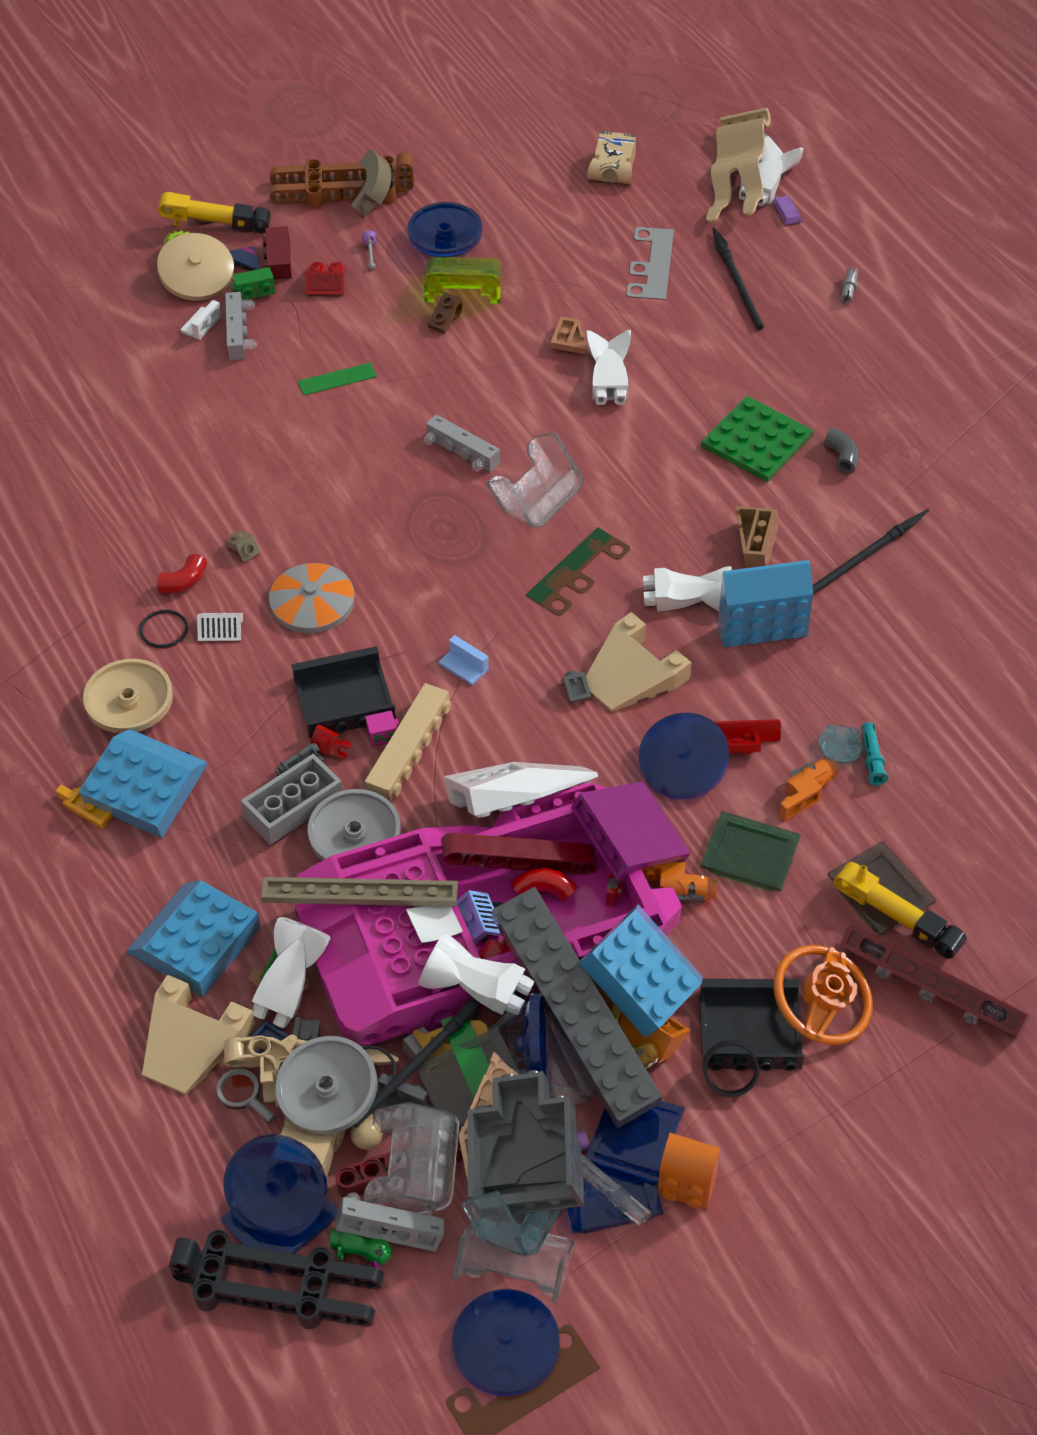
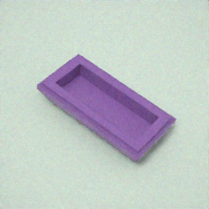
(787, 210)

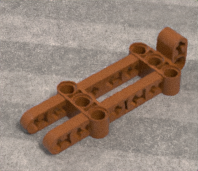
(316, 182)

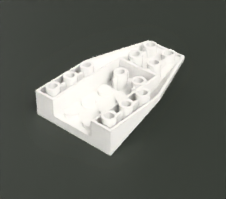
(511, 784)

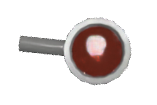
(240, 1090)

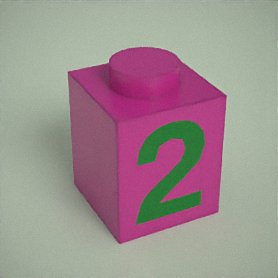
(381, 727)

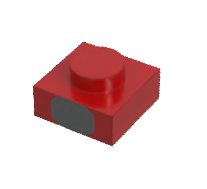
(614, 891)

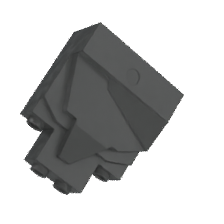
(525, 1147)

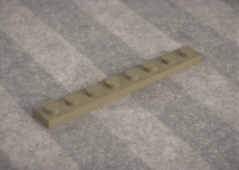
(359, 891)

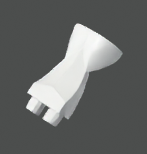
(771, 167)
(609, 374)
(682, 590)
(483, 979)
(283, 984)

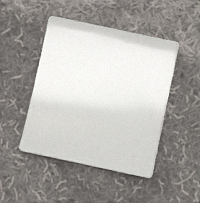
(433, 921)

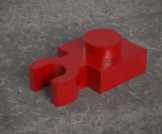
(327, 742)

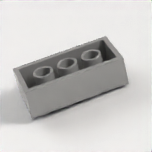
(289, 798)

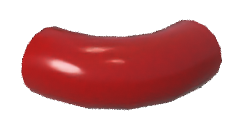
(184, 578)
(545, 880)

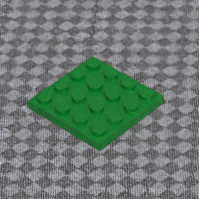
(757, 438)

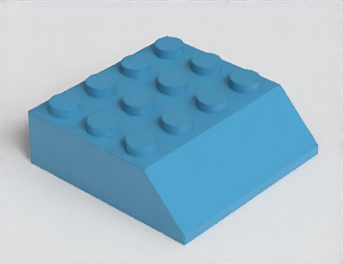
(765, 603)
(142, 781)
(196, 935)
(641, 971)

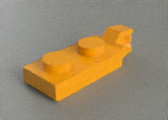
(74, 803)

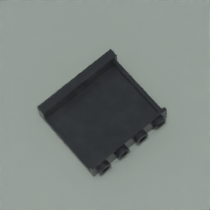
(342, 690)
(749, 1013)

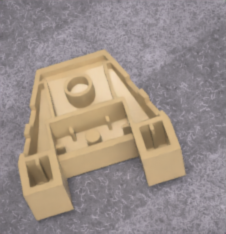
(629, 671)
(185, 1042)

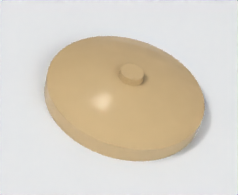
(195, 266)
(128, 695)

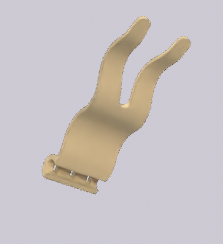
(739, 149)

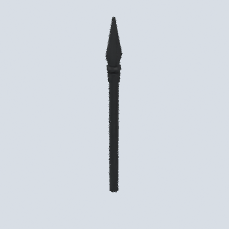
(722, 247)
(895, 532)
(464, 1015)

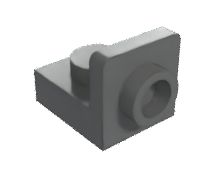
(576, 686)

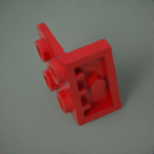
(325, 279)

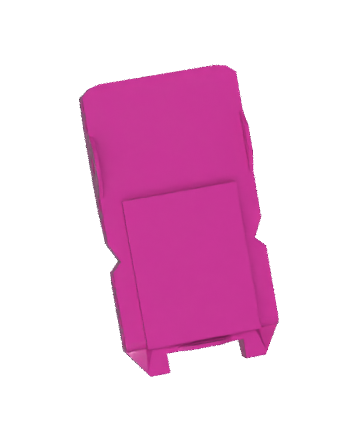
(377, 955)

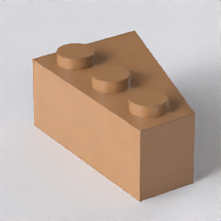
(757, 534)

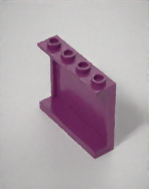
(628, 828)

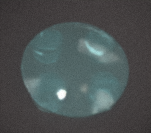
(841, 743)

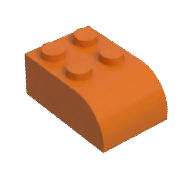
(688, 1171)

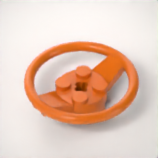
(823, 1000)

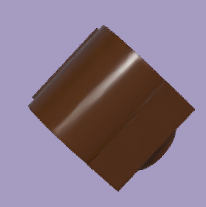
(445, 311)

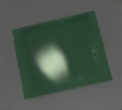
(750, 852)

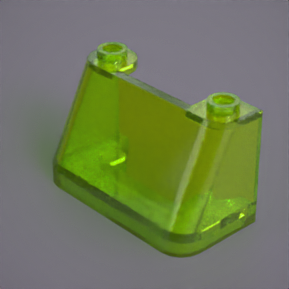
(463, 274)

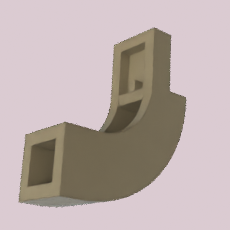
(376, 184)

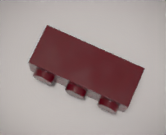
(277, 252)

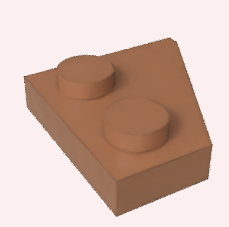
(569, 336)

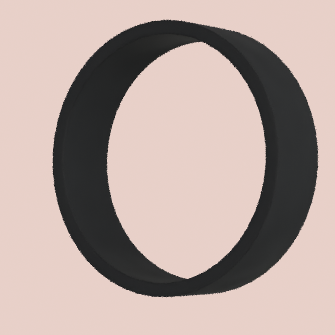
(735, 1093)

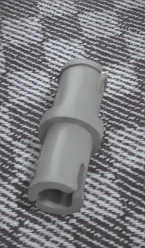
(849, 285)

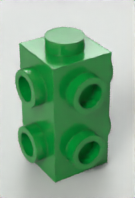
(253, 283)

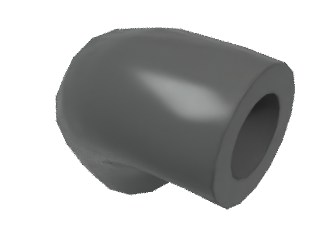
(845, 448)

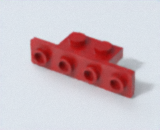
(747, 735)

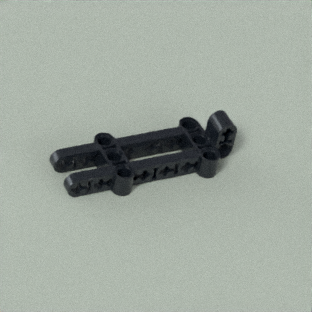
(191, 1267)

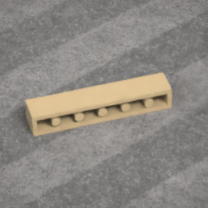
(408, 742)

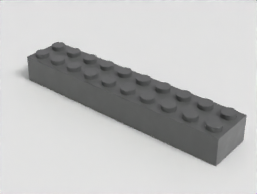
(576, 1008)

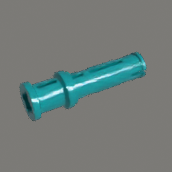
(874, 761)

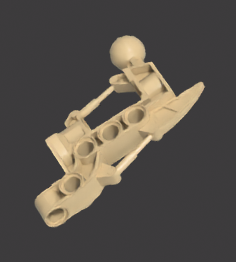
(242, 1053)

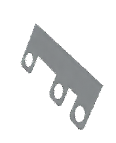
(659, 264)

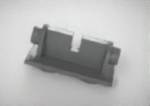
(292, 761)

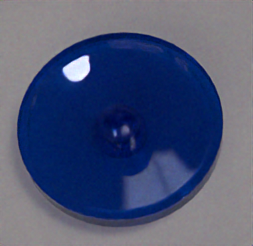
(444, 229)
(684, 755)
(533, 1039)
(275, 1186)
(506, 1342)

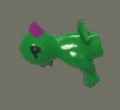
(375, 1251)

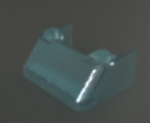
(516, 1232)

